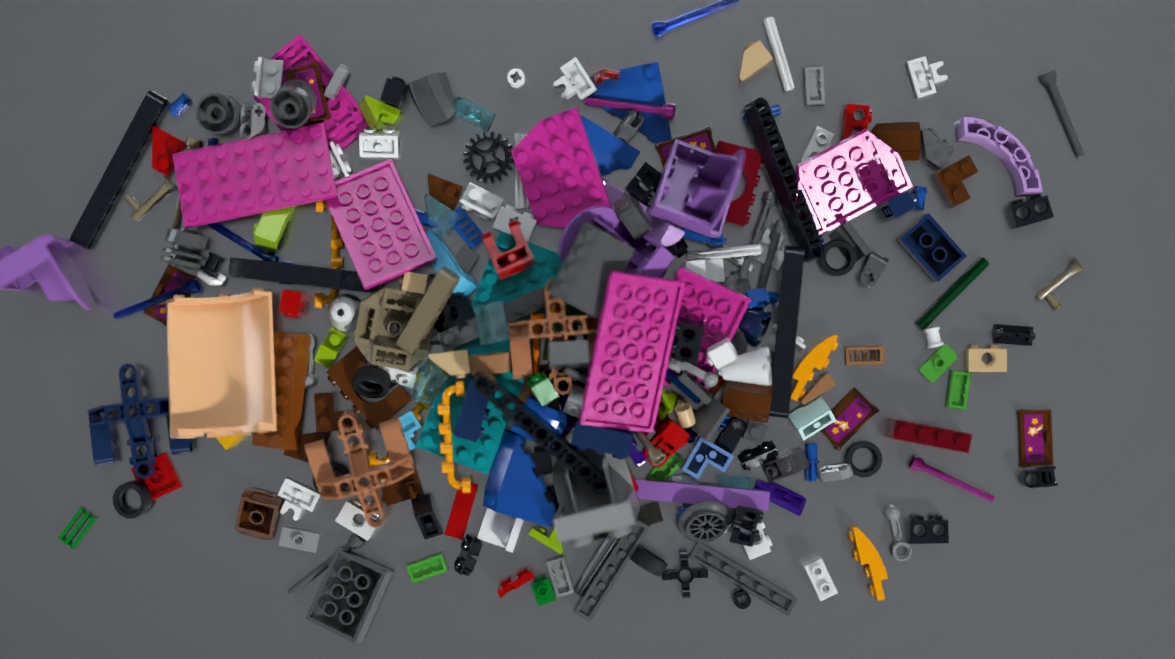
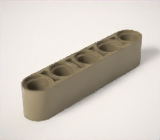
(428, 310)

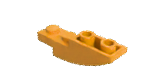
(814, 358)
(867, 554)

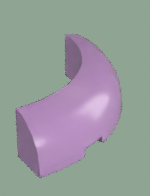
(1006, 149)
(662, 231)

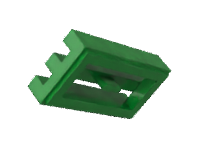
(67, 541)

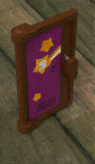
(311, 75)
(700, 138)
(171, 279)
(850, 416)
(1035, 445)

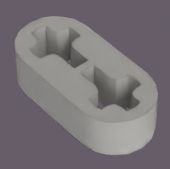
(337, 81)
(835, 472)

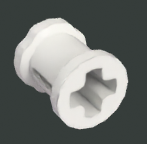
(512, 73)
(933, 337)

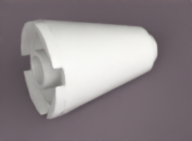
(350, 305)
(750, 368)

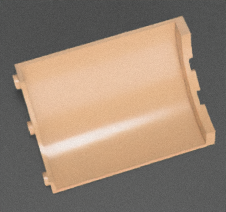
(221, 365)

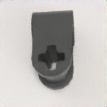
(873, 266)

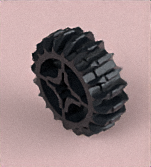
(503, 164)

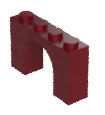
(738, 209)
(928, 435)

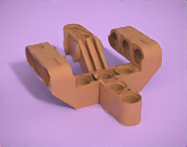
(521, 333)
(399, 467)

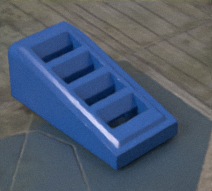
(476, 240)

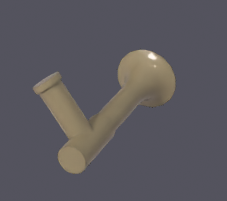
(139, 211)
(1046, 291)

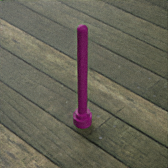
(667, 111)
(918, 464)

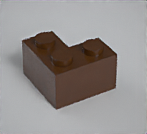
(950, 181)
(326, 412)

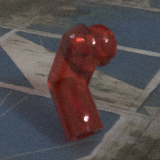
(605, 74)

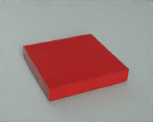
(165, 477)

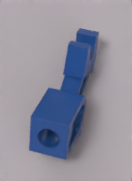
(762, 298)

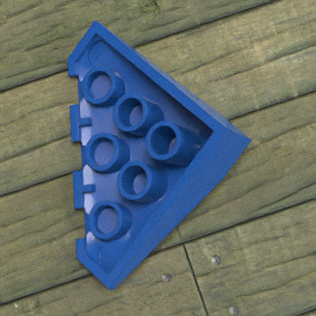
(642, 86)
(609, 151)
(514, 487)

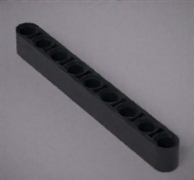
(118, 169)
(784, 178)
(786, 331)
(537, 423)

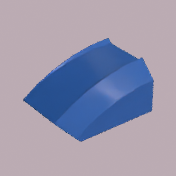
(548, 413)

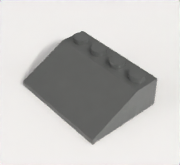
(587, 268)
(349, 595)

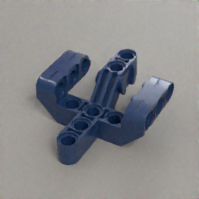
(102, 424)

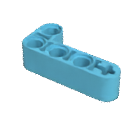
(445, 258)

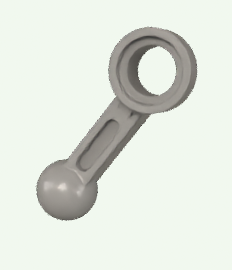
(310, 378)
(709, 379)
(893, 513)

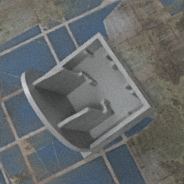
(587, 512)

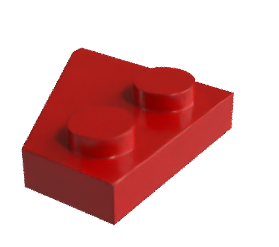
(163, 148)
(509, 584)

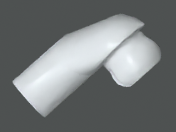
(211, 280)
(684, 478)

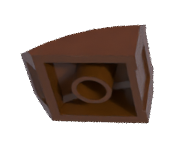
(901, 137)
(748, 400)
(258, 514)

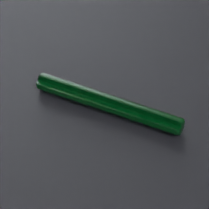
(940, 305)

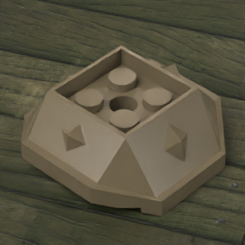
(373, 323)

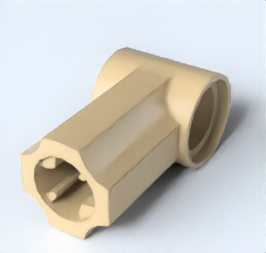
(684, 413)

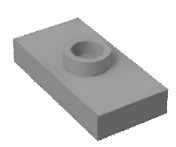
(814, 85)
(299, 539)
(560, 576)

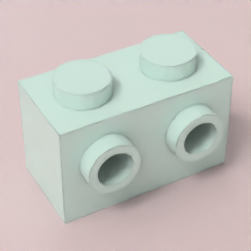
(811, 417)

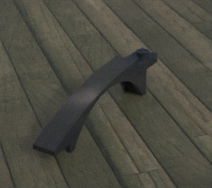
(297, 274)

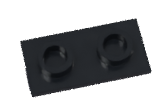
(1014, 334)
(749, 458)
(464, 563)

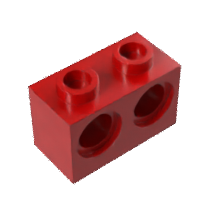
(851, 123)
(292, 303)

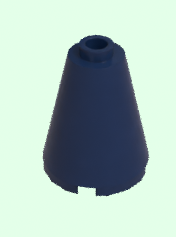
(754, 325)

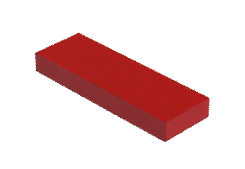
(460, 512)

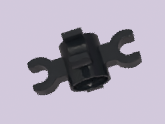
(696, 573)

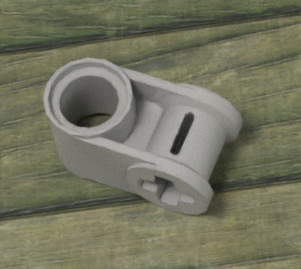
(252, 123)

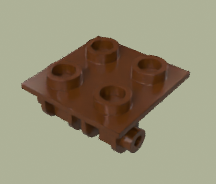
(403, 489)

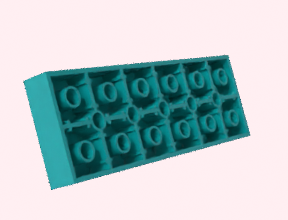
(491, 289)

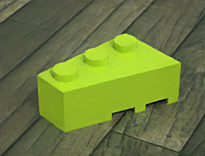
(271, 229)

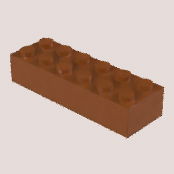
(290, 367)

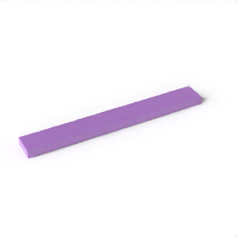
(697, 493)

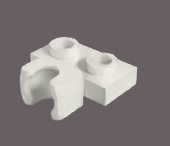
(924, 76)
(575, 80)
(765, 242)
(297, 498)

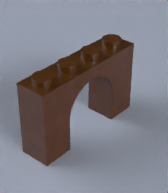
(376, 412)

